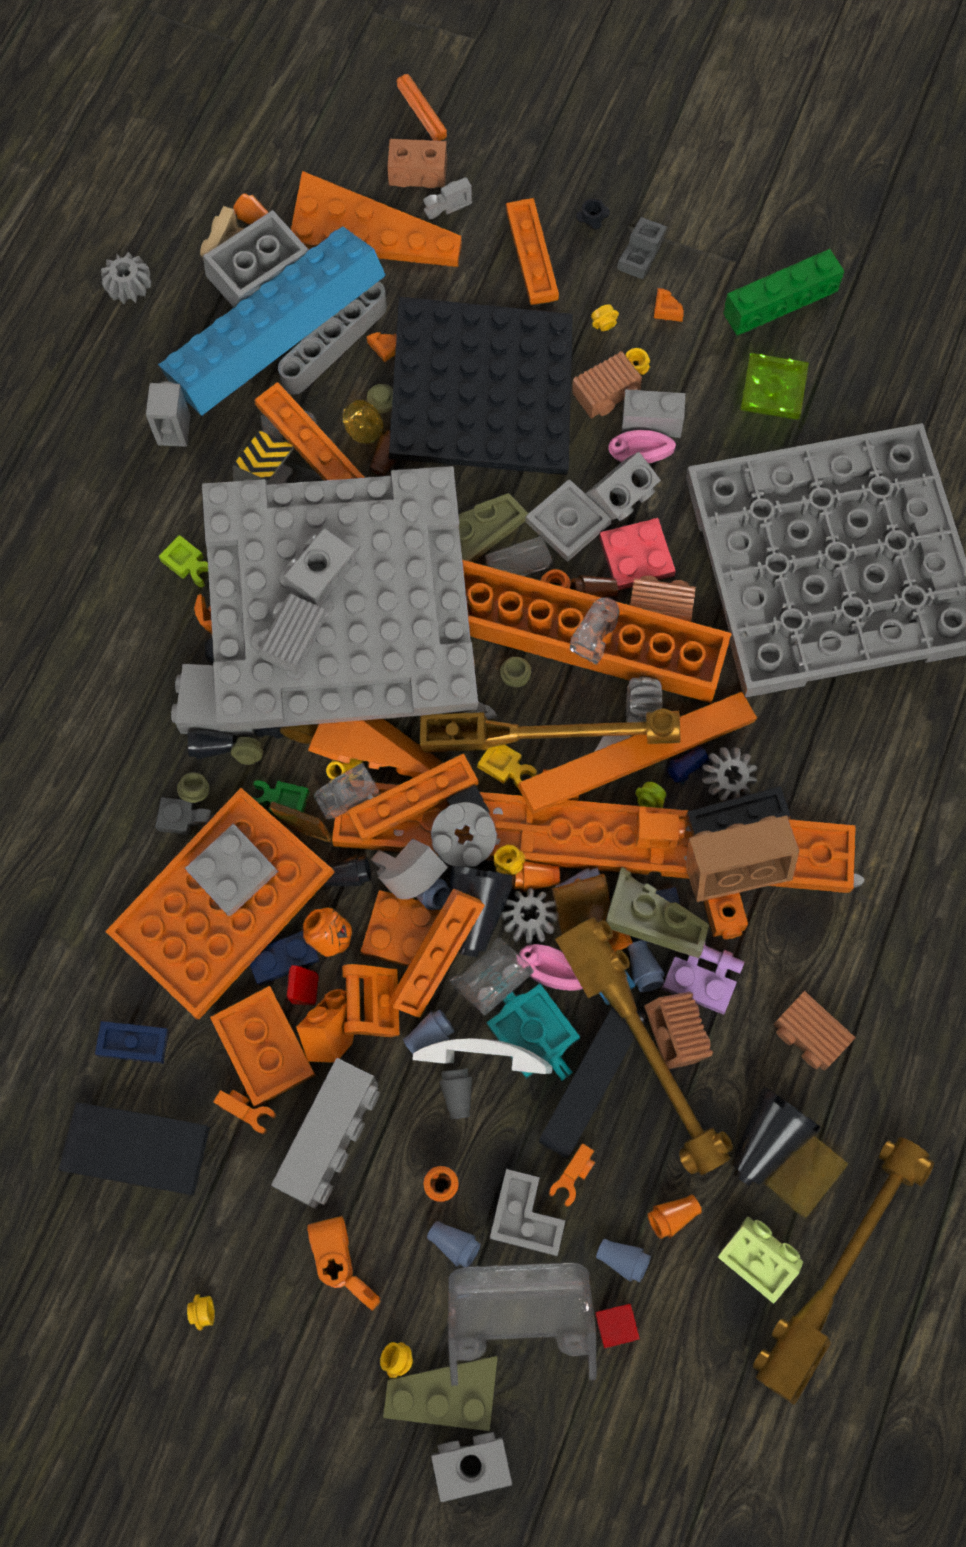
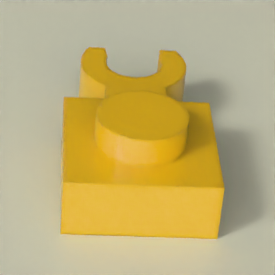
(503, 762)

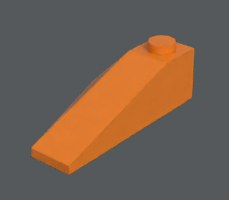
(372, 742)

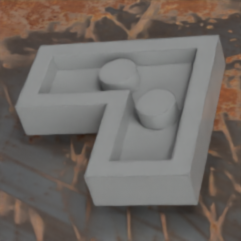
(517, 1223)

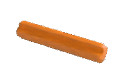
(421, 108)

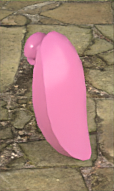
(650, 444)
(550, 967)

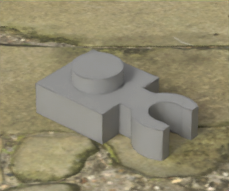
(452, 197)

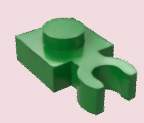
(284, 794)

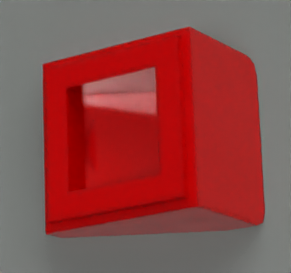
(302, 986)
(617, 1325)

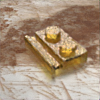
(807, 1176)

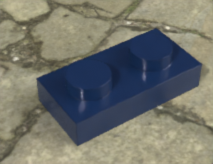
(279, 956)
(132, 1042)

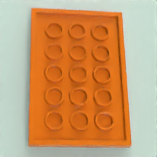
(188, 937)

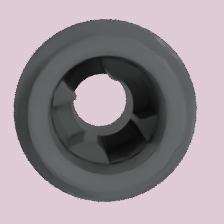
(457, 1092)

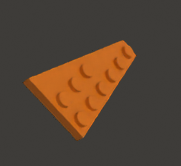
(392, 233)

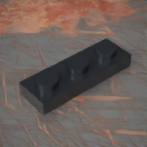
(741, 810)

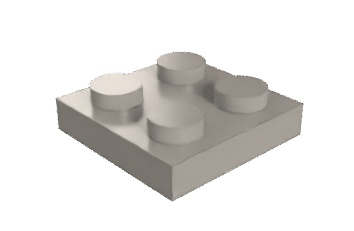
(568, 520)
(231, 870)

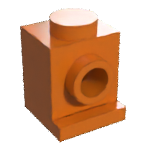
(659, 829)
(720, 924)

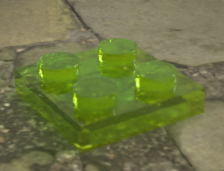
(774, 386)

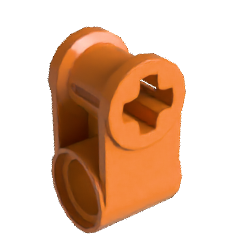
(330, 1245)

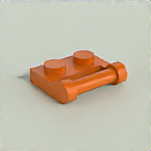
(378, 989)

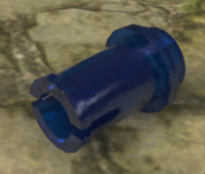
(681, 769)

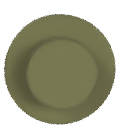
(381, 397)
(515, 672)
(247, 750)
(193, 787)

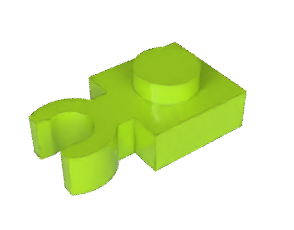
(184, 559)

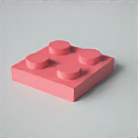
(637, 552)

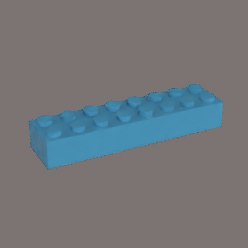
(273, 319)

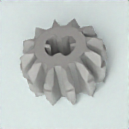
(126, 278)
(642, 696)
(738, 765)
(535, 926)

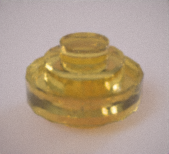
(362, 421)

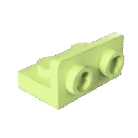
(761, 1259)

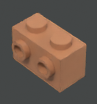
(417, 163)

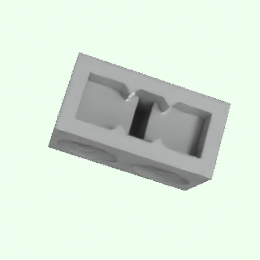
(620, 483)

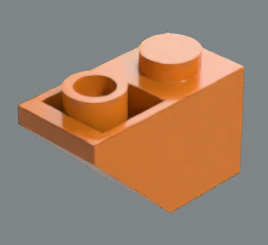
(323, 1029)

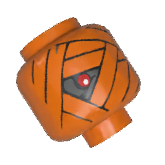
(327, 931)

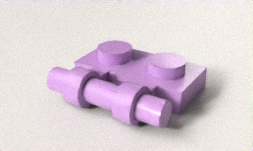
(708, 988)

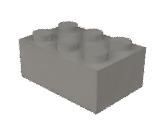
(252, 257)

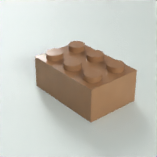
(741, 858)

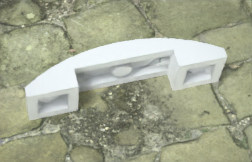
(522, 1059)

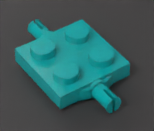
(537, 1026)

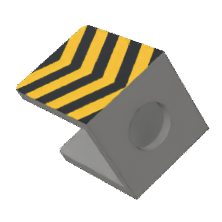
(264, 460)

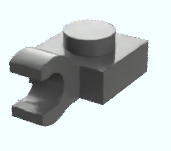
(179, 816)

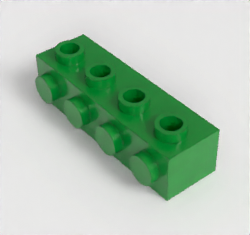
(783, 292)

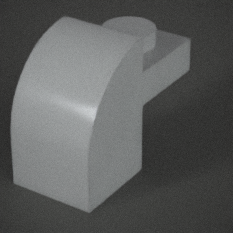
(411, 871)

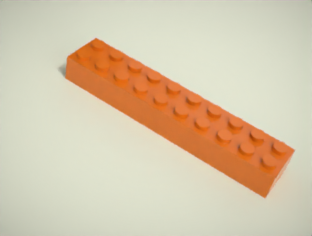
(545, 616)

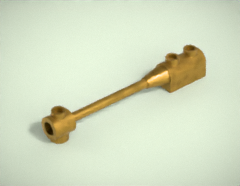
(475, 732)
(604, 972)
(800, 1340)

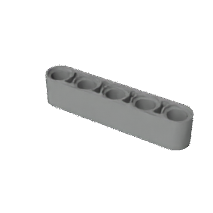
(327, 348)

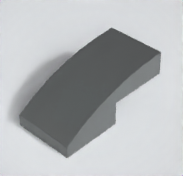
(642, 248)

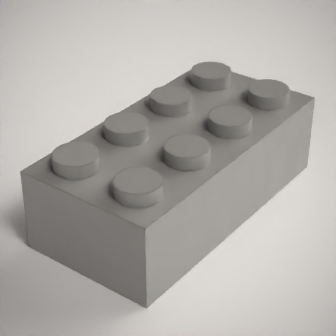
(326, 1134)

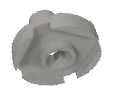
(446, 842)

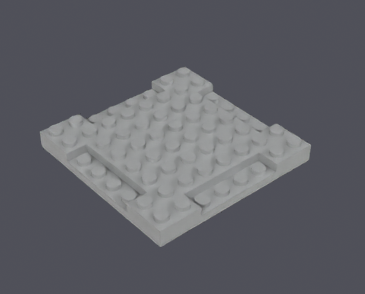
(833, 557)
(391, 626)

